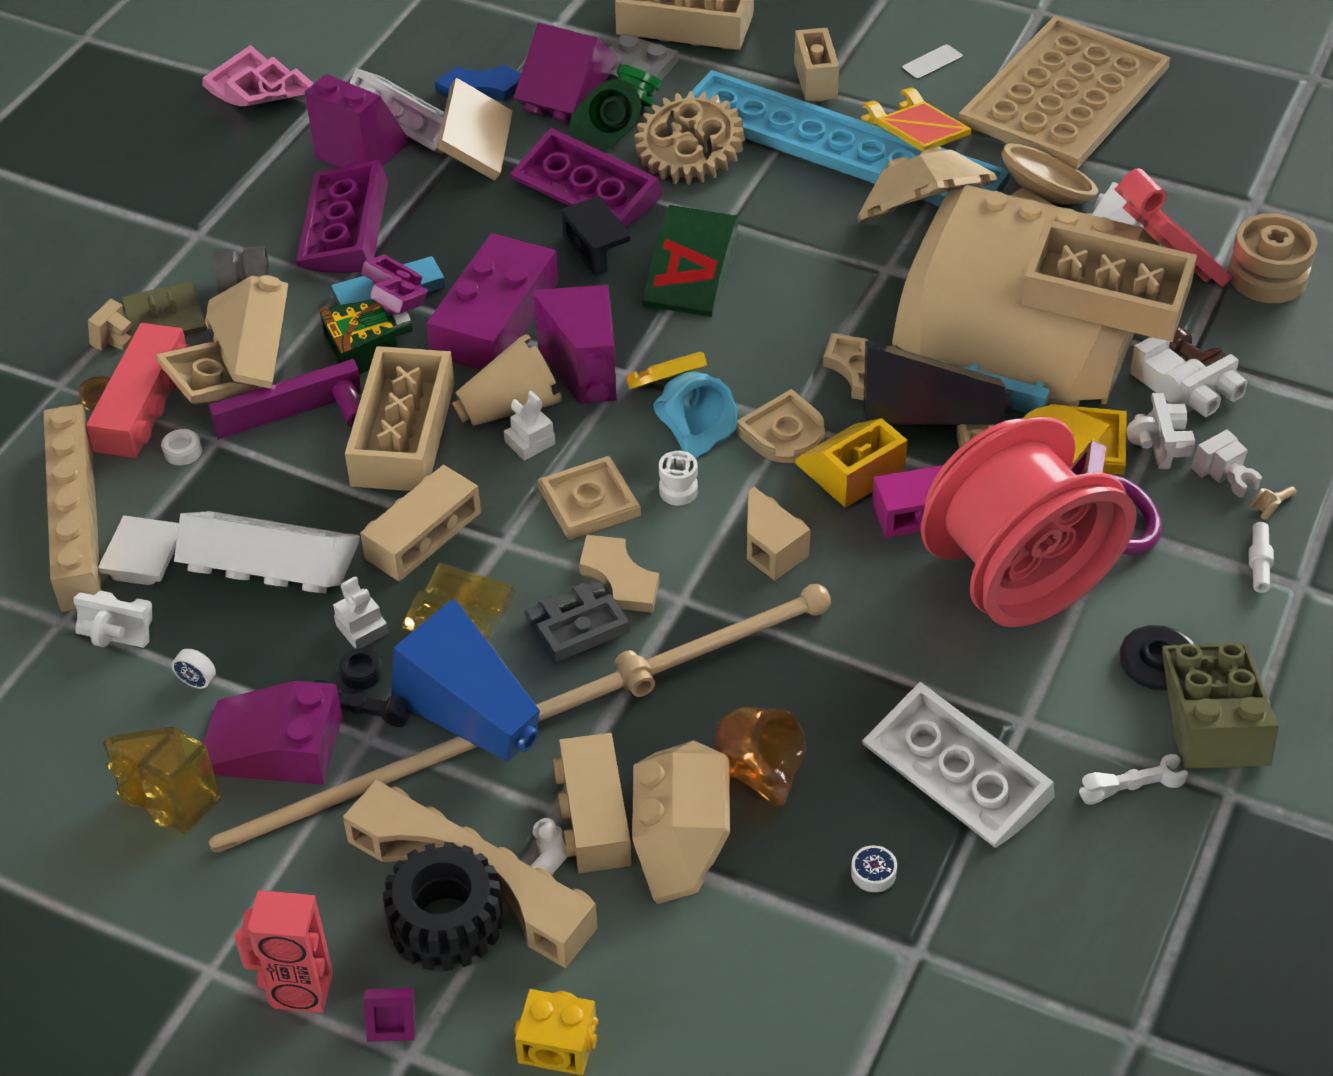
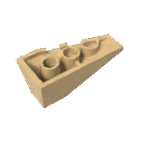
(249, 327)

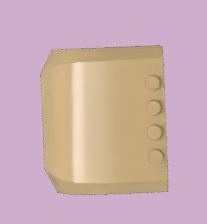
(968, 296)

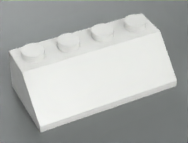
(264, 549)

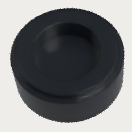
(361, 669)

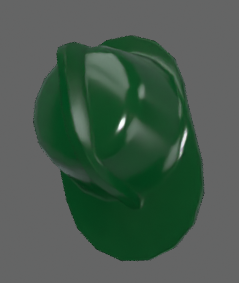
(606, 114)

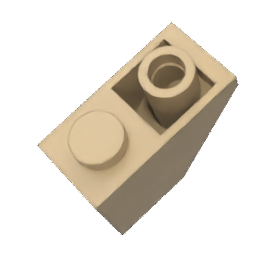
(774, 536)

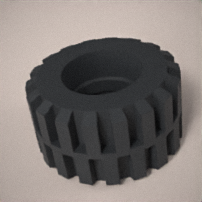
(447, 936)

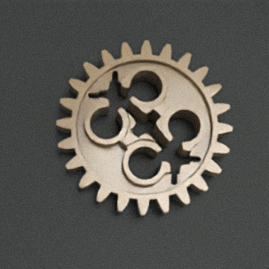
(683, 151)

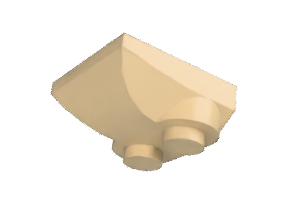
(201, 373)

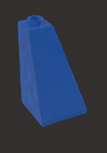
(463, 685)

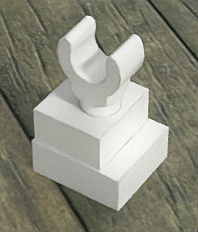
(530, 428)
(1223, 459)
(359, 615)

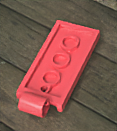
(1144, 203)

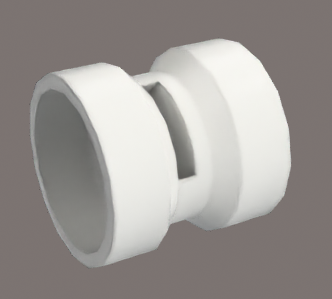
(678, 478)

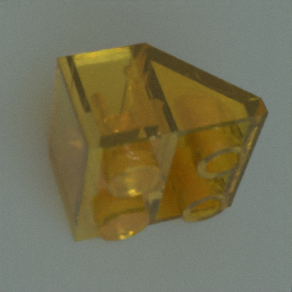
(163, 775)

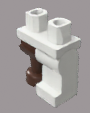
(1191, 382)

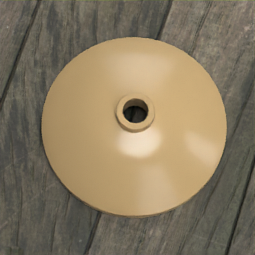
(1047, 175)

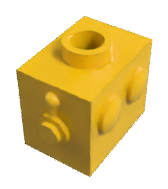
(556, 1031)

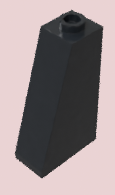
(927, 391)

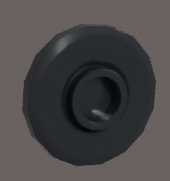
(1143, 657)

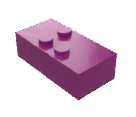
(492, 300)

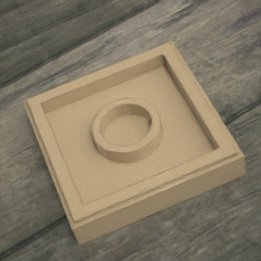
(589, 497)

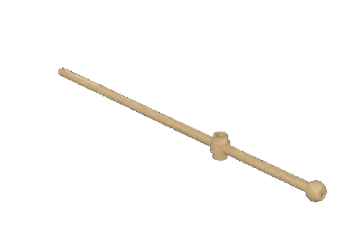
(631, 673)

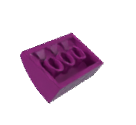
(578, 172)
(343, 218)

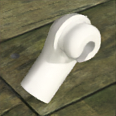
(550, 845)

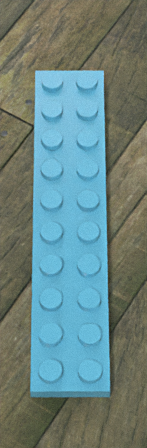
(818, 132)

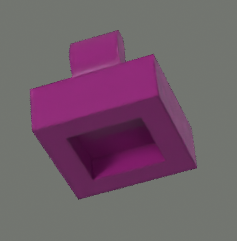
(390, 1014)

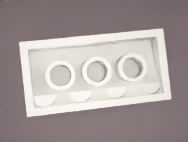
(960, 765)

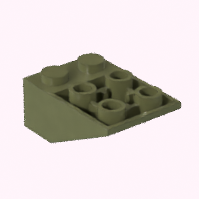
(1219, 706)

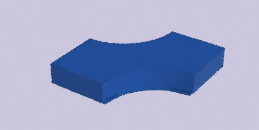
(495, 83)

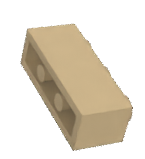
(420, 522)
(592, 803)

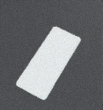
(932, 61)

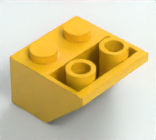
(852, 459)

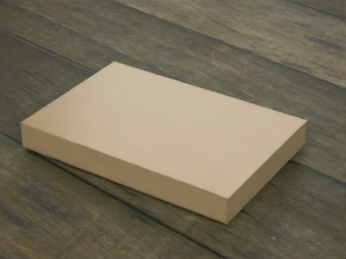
(474, 129)

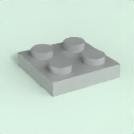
(642, 55)

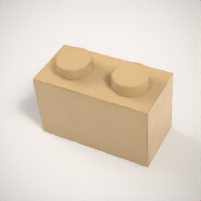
(816, 64)

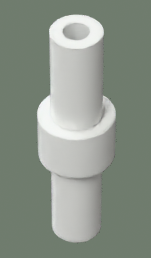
(1261, 557)

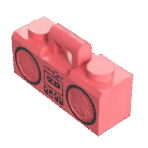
(288, 949)

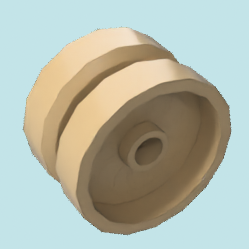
(1272, 258)

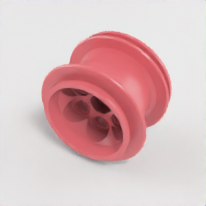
(1026, 520)

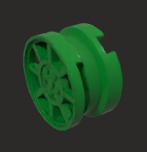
(642, 81)

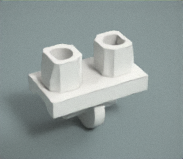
(1158, 431)
(112, 619)

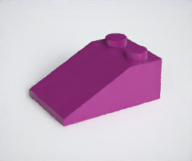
(276, 733)

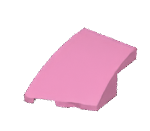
(254, 80)

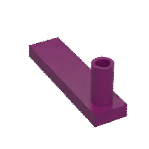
(288, 398)

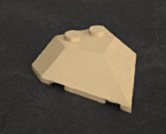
(921, 178)

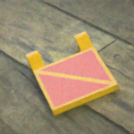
(917, 122)

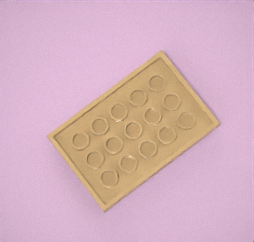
(1065, 91)

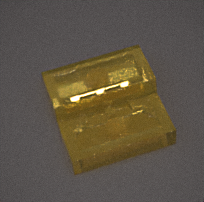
(479, 597)

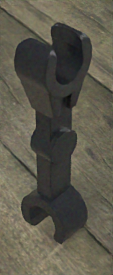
(391, 711)

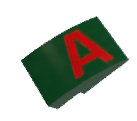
(690, 260)

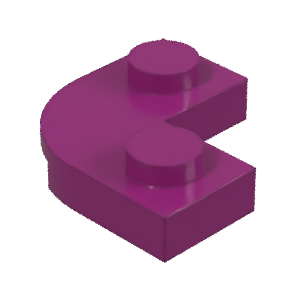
(394, 284)

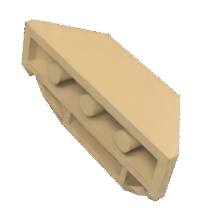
(680, 817)

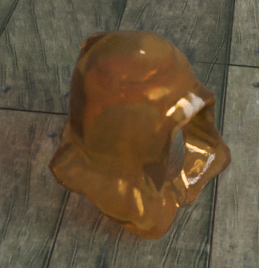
(762, 749)

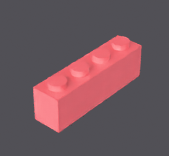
(134, 393)

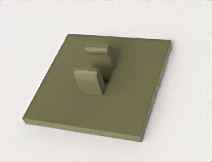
(166, 306)

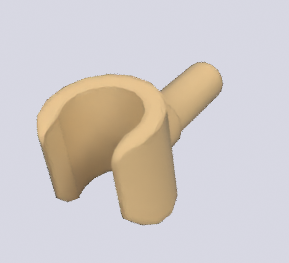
(1269, 501)

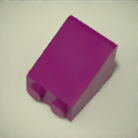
(561, 71)
(351, 124)
(578, 339)

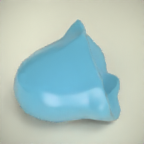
(697, 411)

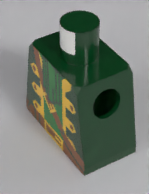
(358, 328)

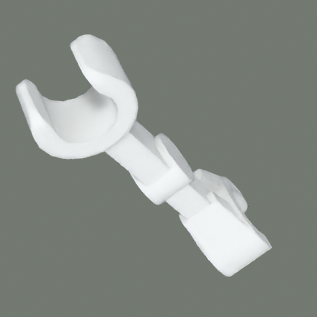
(1101, 785)

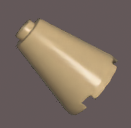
(506, 378)

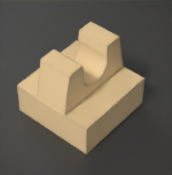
(109, 327)

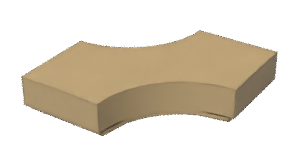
(847, 357)
(627, 582)

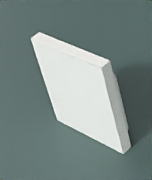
(140, 550)

